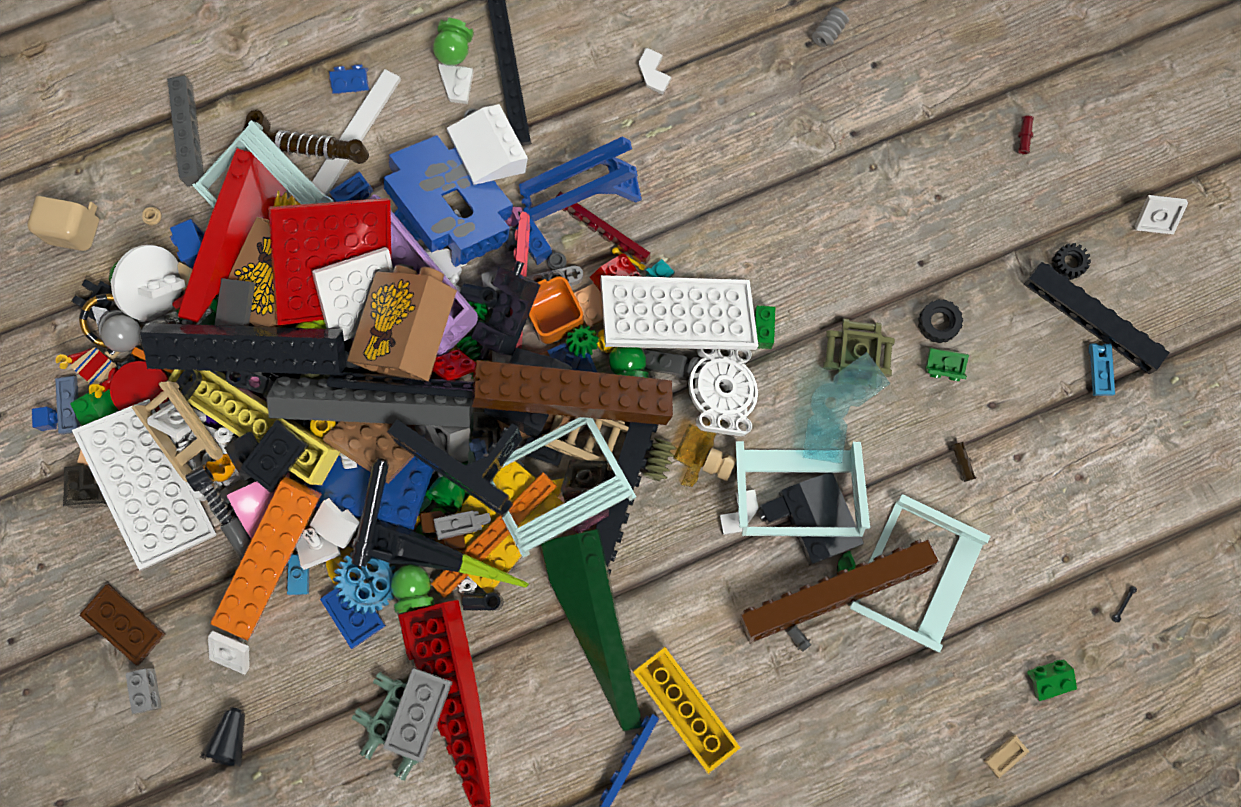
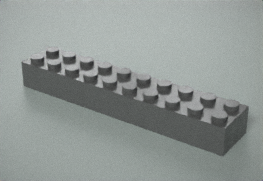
(315, 401)

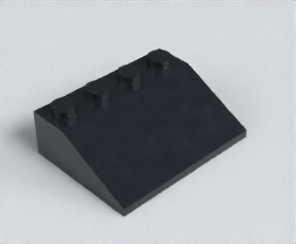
(527, 422)
(820, 504)

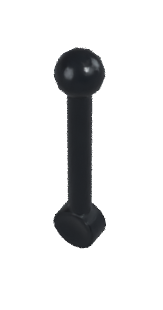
(1117, 618)

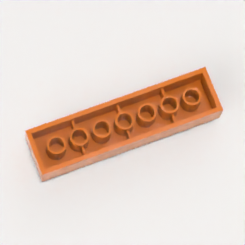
(266, 558)

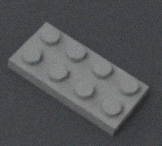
(417, 715)

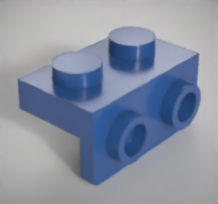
(349, 80)
(352, 189)

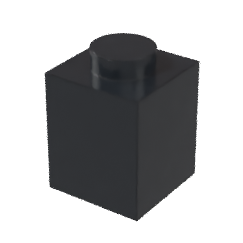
(773, 510)

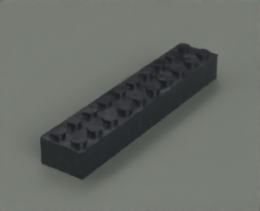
(244, 349)

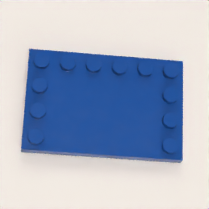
(400, 497)

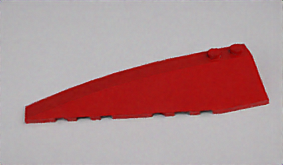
(244, 195)
(440, 647)

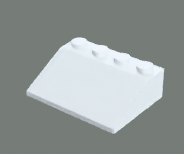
(488, 145)

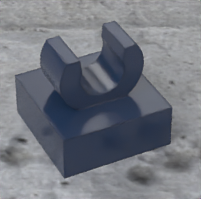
(570, 359)

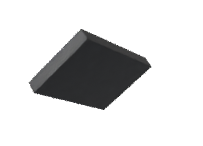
(274, 456)

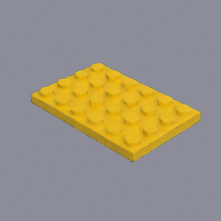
(513, 481)

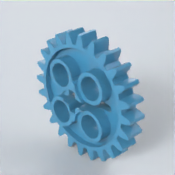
(350, 588)

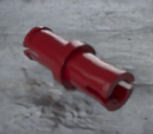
(1025, 135)

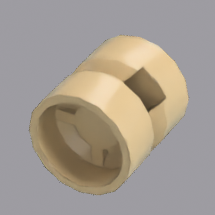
(719, 464)

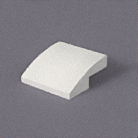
(334, 525)

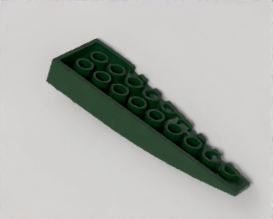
(584, 589)

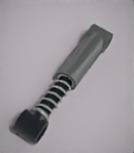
(202, 481)

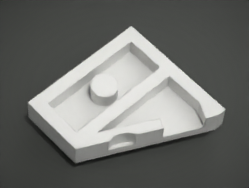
(457, 82)

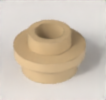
(148, 212)

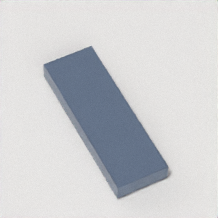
(65, 394)

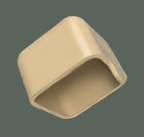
(63, 223)

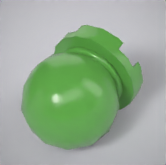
(452, 42)
(411, 588)

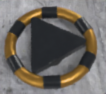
(98, 313)

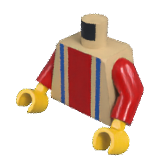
(94, 366)

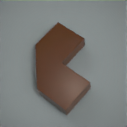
(428, 526)

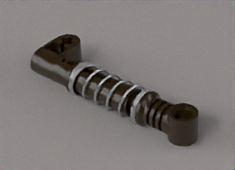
(310, 145)

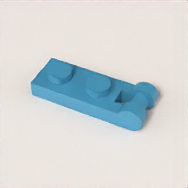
(1102, 370)

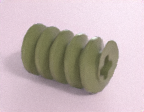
(660, 460)

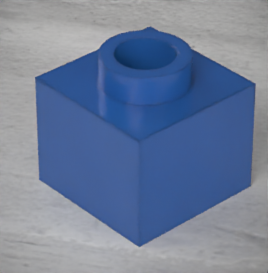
(44, 418)

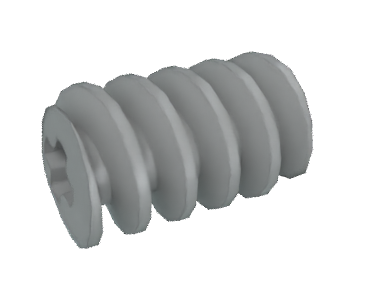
(830, 27)

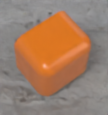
(555, 310)

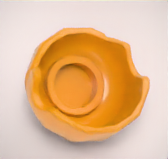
(222, 468)

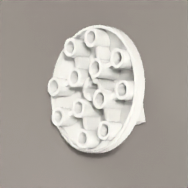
(146, 282)

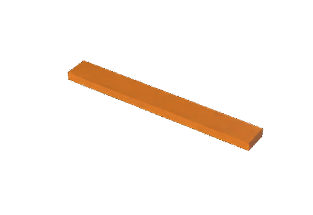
(498, 531)

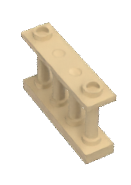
(586, 453)

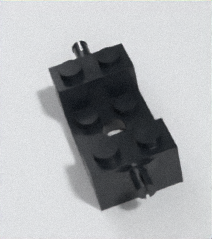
(502, 331)

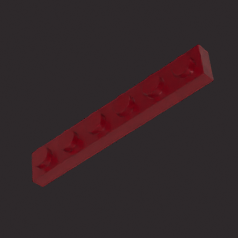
(608, 232)

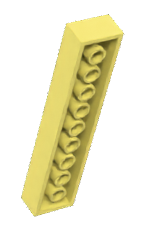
(246, 412)

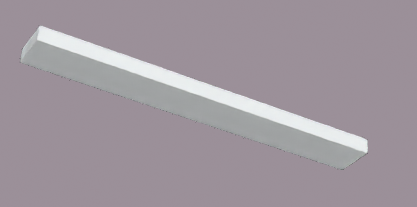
(358, 128)

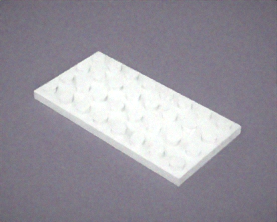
(678, 313)
(142, 488)

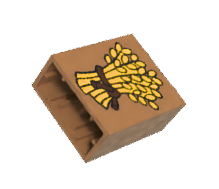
(255, 266)
(403, 323)

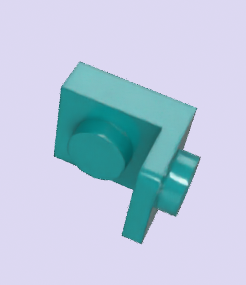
(660, 269)

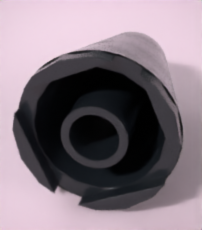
(227, 739)

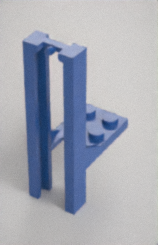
(620, 180)

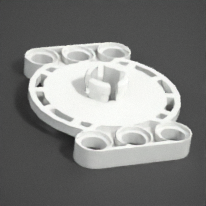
(735, 379)

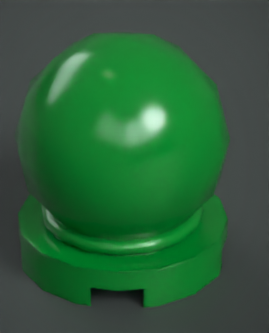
(628, 361)

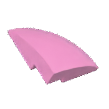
(251, 504)

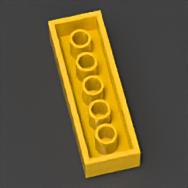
(686, 710)

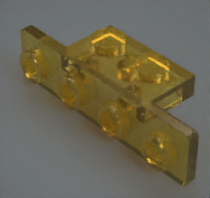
(693, 452)

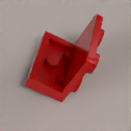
(616, 267)
(452, 366)

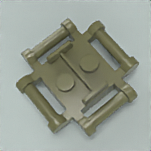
(856, 344)

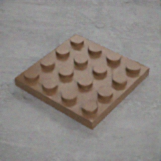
(366, 442)

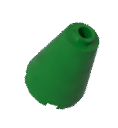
(446, 494)

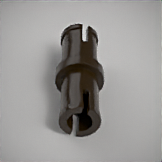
(963, 461)

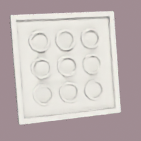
(345, 289)

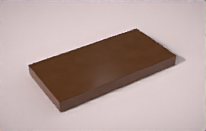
(122, 624)

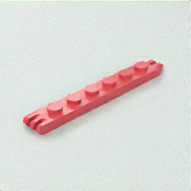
(521, 252)

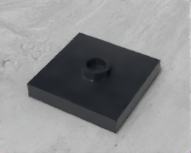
(240, 450)

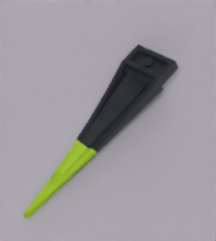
(418, 550)

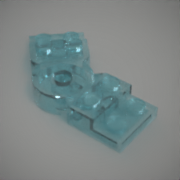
(850, 387)

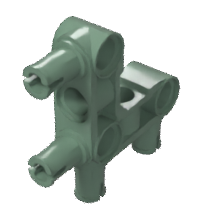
(384, 716)

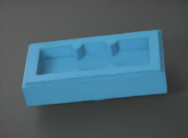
(297, 577)

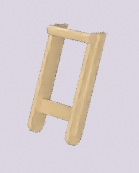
(204, 438)

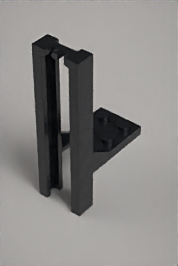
(471, 478)

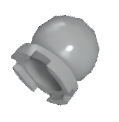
(119, 331)

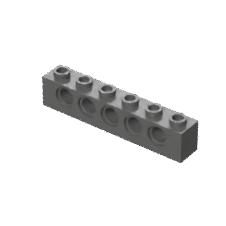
(185, 130)

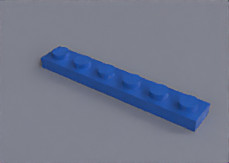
(628, 760)

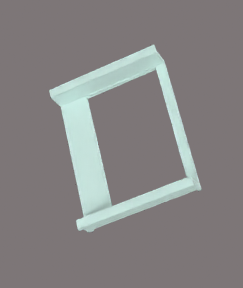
(272, 158)
(793, 462)
(577, 509)
(951, 583)

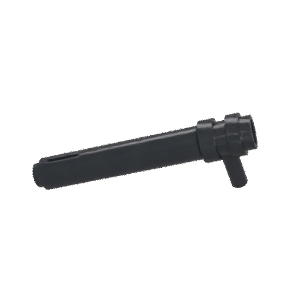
(364, 542)

